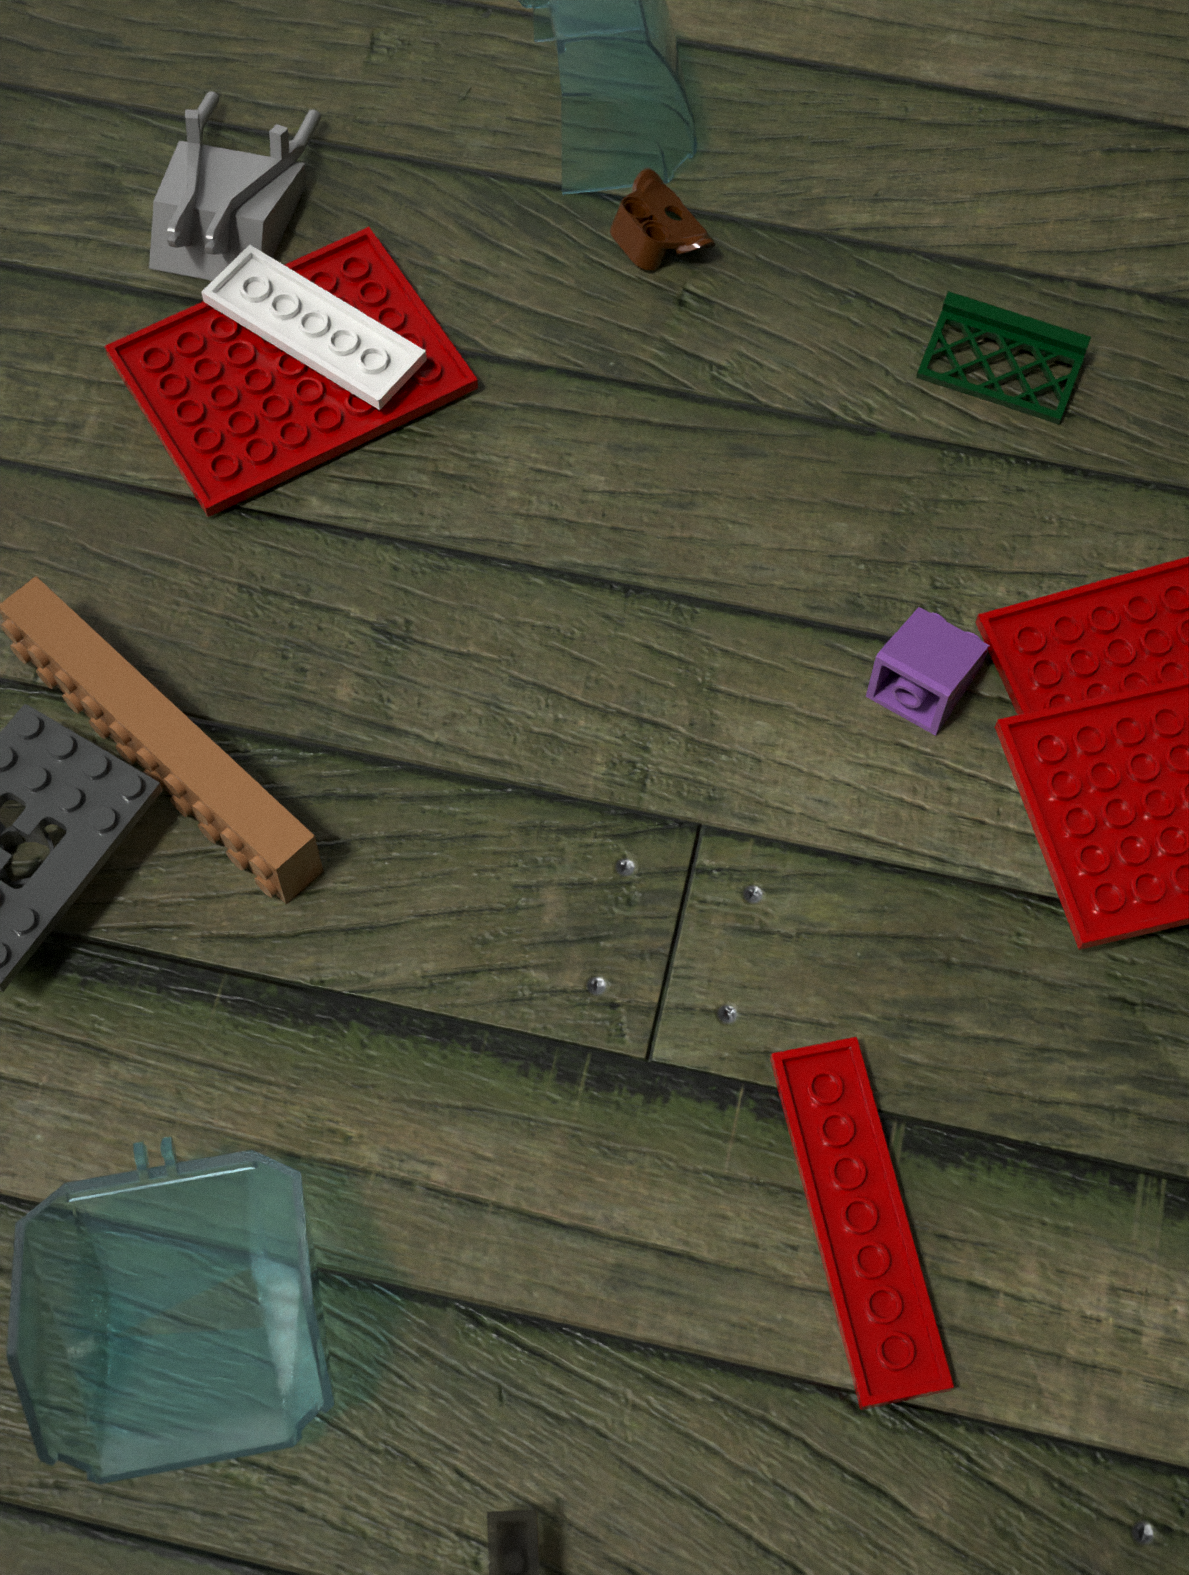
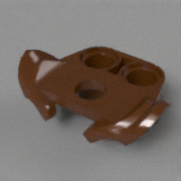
(647, 231)

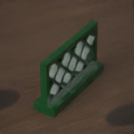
(1019, 333)

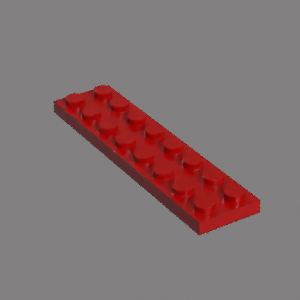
(860, 1224)

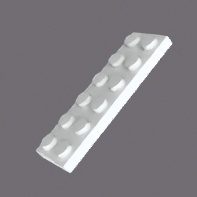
(314, 326)

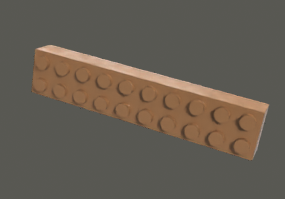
(161, 741)

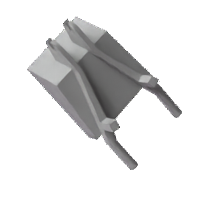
(225, 198)

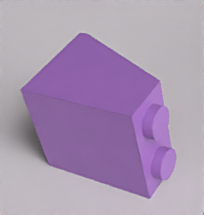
(926, 669)

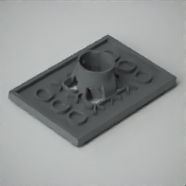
(66, 785)

